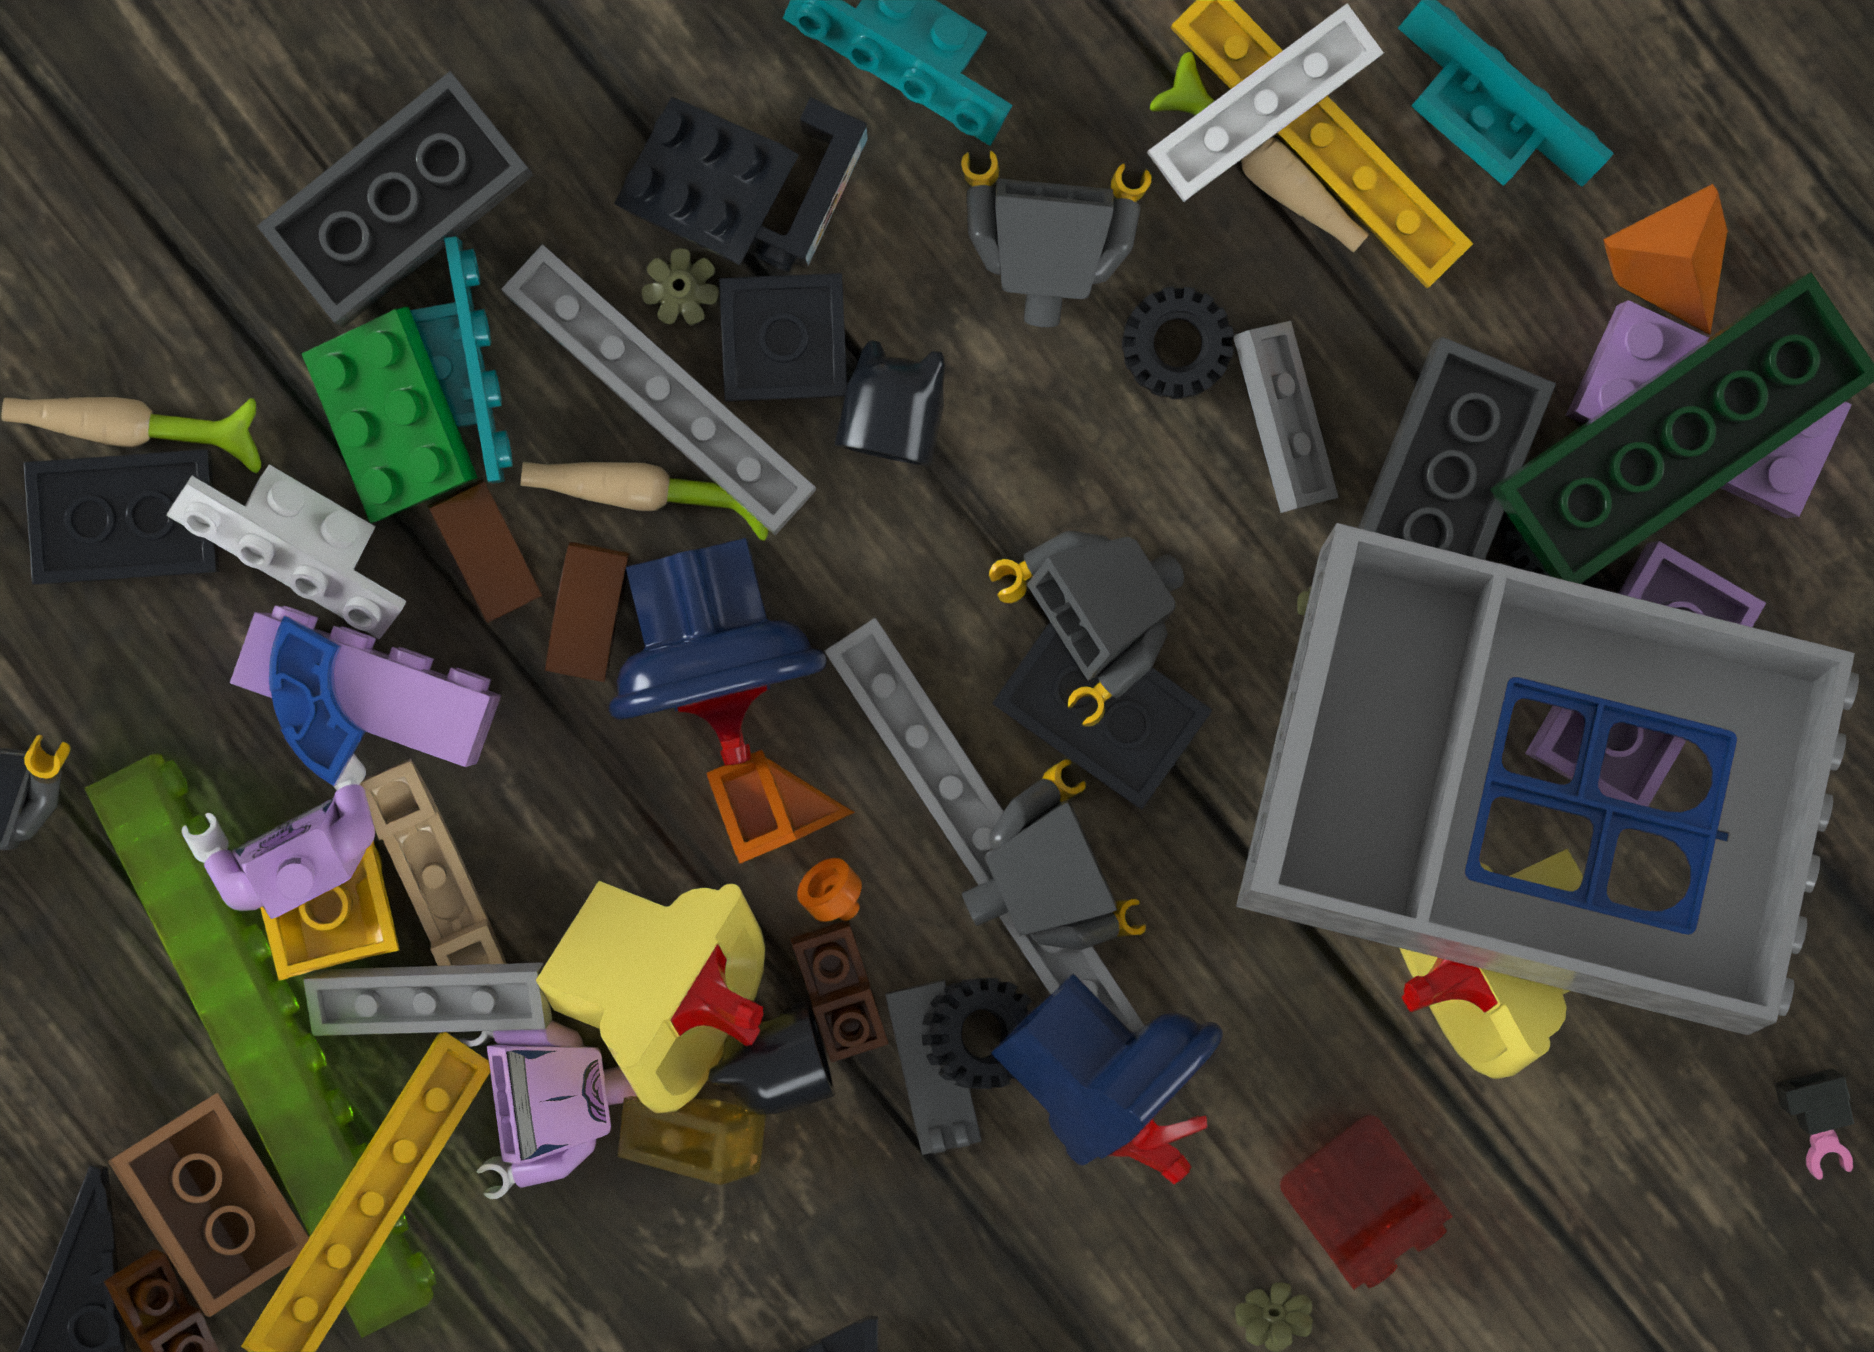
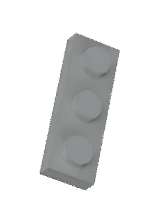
(1285, 416)

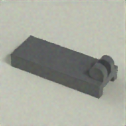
(940, 1109)

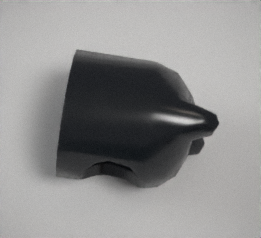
(893, 406)
(781, 1067)

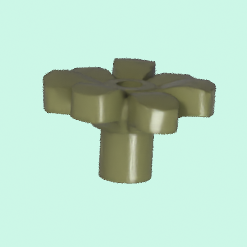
(687, 300)
(1274, 1317)

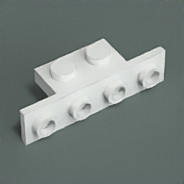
(295, 540)

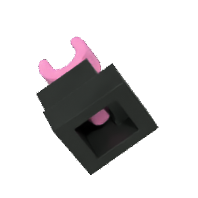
(1820, 1107)

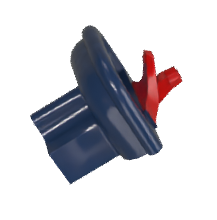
(708, 642)
(1105, 1079)

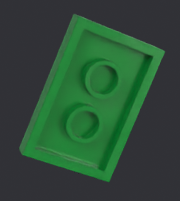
(389, 415)

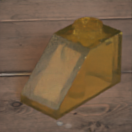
(699, 1140)

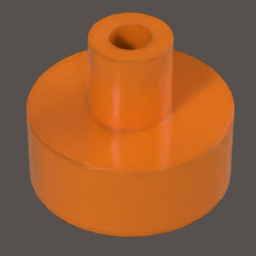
(830, 891)

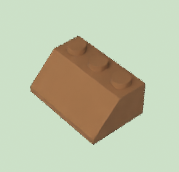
(211, 1204)

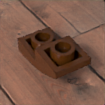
(484, 550)
(587, 611)
(839, 991)
(157, 1309)

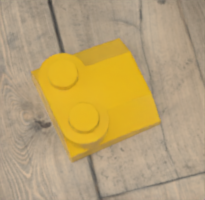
(335, 926)

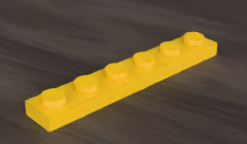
(1332, 146)
(371, 1200)

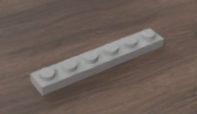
(659, 389)

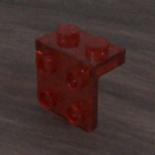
(1365, 1202)

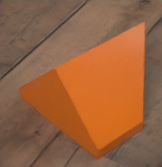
(1674, 257)
(769, 806)

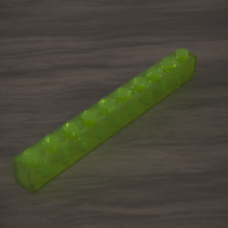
(250, 1021)

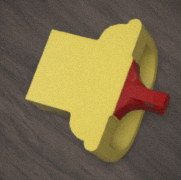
(661, 984)
(1490, 1016)

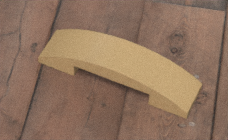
(430, 867)

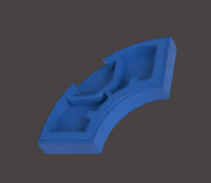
(308, 702)

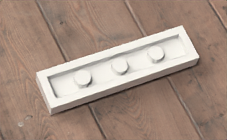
(1265, 102)

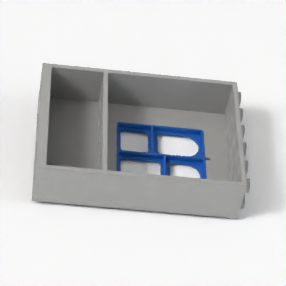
(1400, 750)

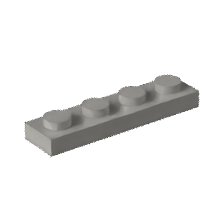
(426, 999)

